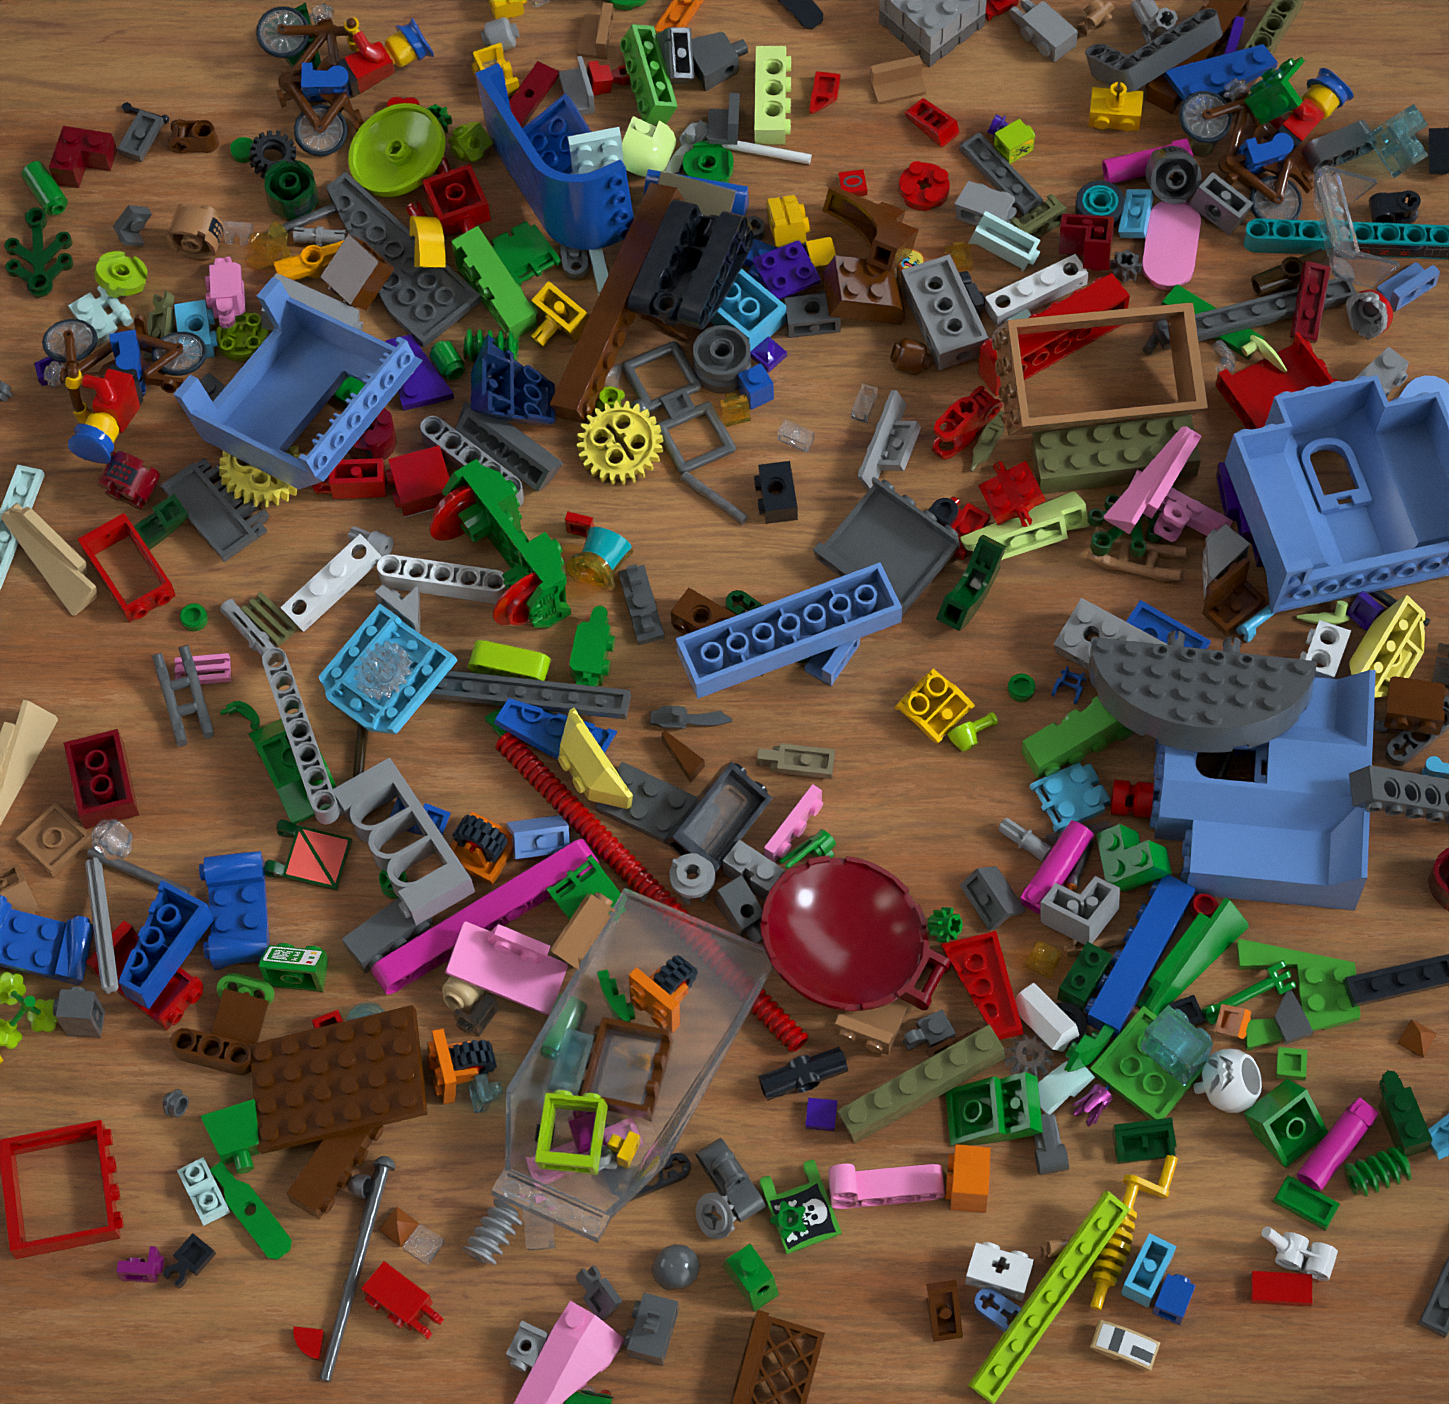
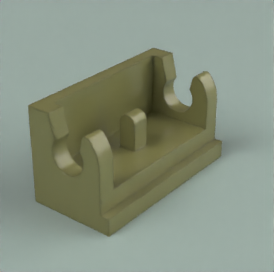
(1042, 218)

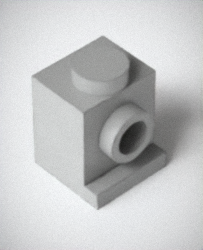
(528, 1334)

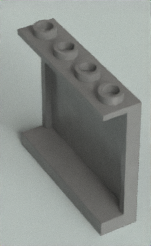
(896, 534)

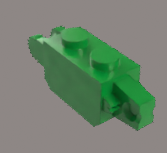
(591, 649)

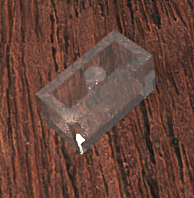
(864, 403)
(795, 435)

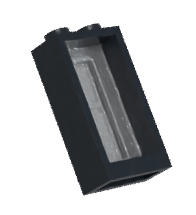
(719, 815)

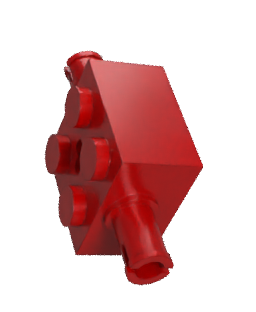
(456, 198)

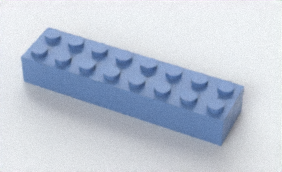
(789, 630)

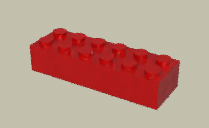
(1046, 348)

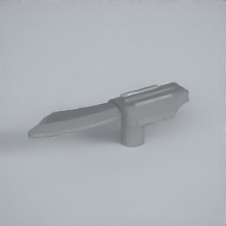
(693, 134)

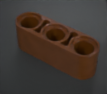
(203, 1042)

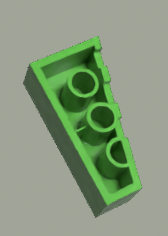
(490, 278)
(1073, 739)

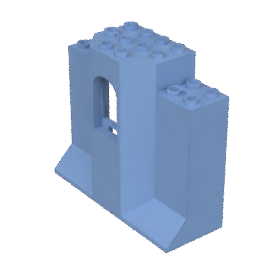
(1397, 514)
(1290, 830)

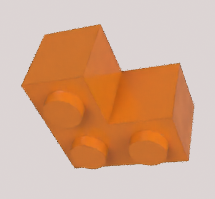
(970, 1178)

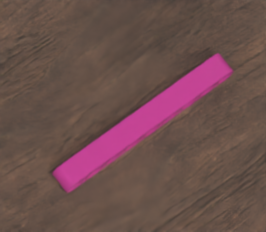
(495, 908)

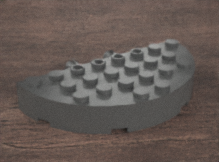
(1199, 695)

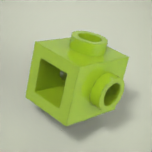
(469, 142)

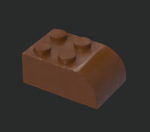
(862, 291)

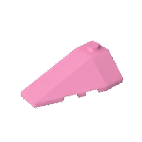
(571, 1356)

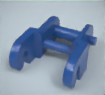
(1060, 682)

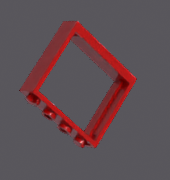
(11, 1190)

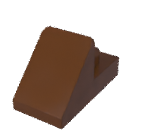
(944, 1310)

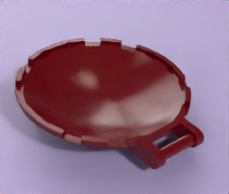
(849, 936)

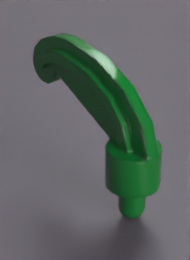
(245, 710)

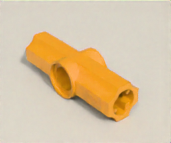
(301, 266)

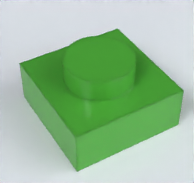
(1291, 1063)

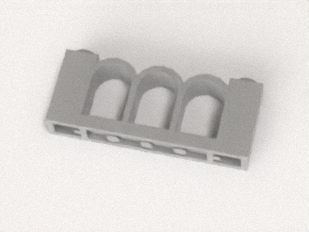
(435, 890)

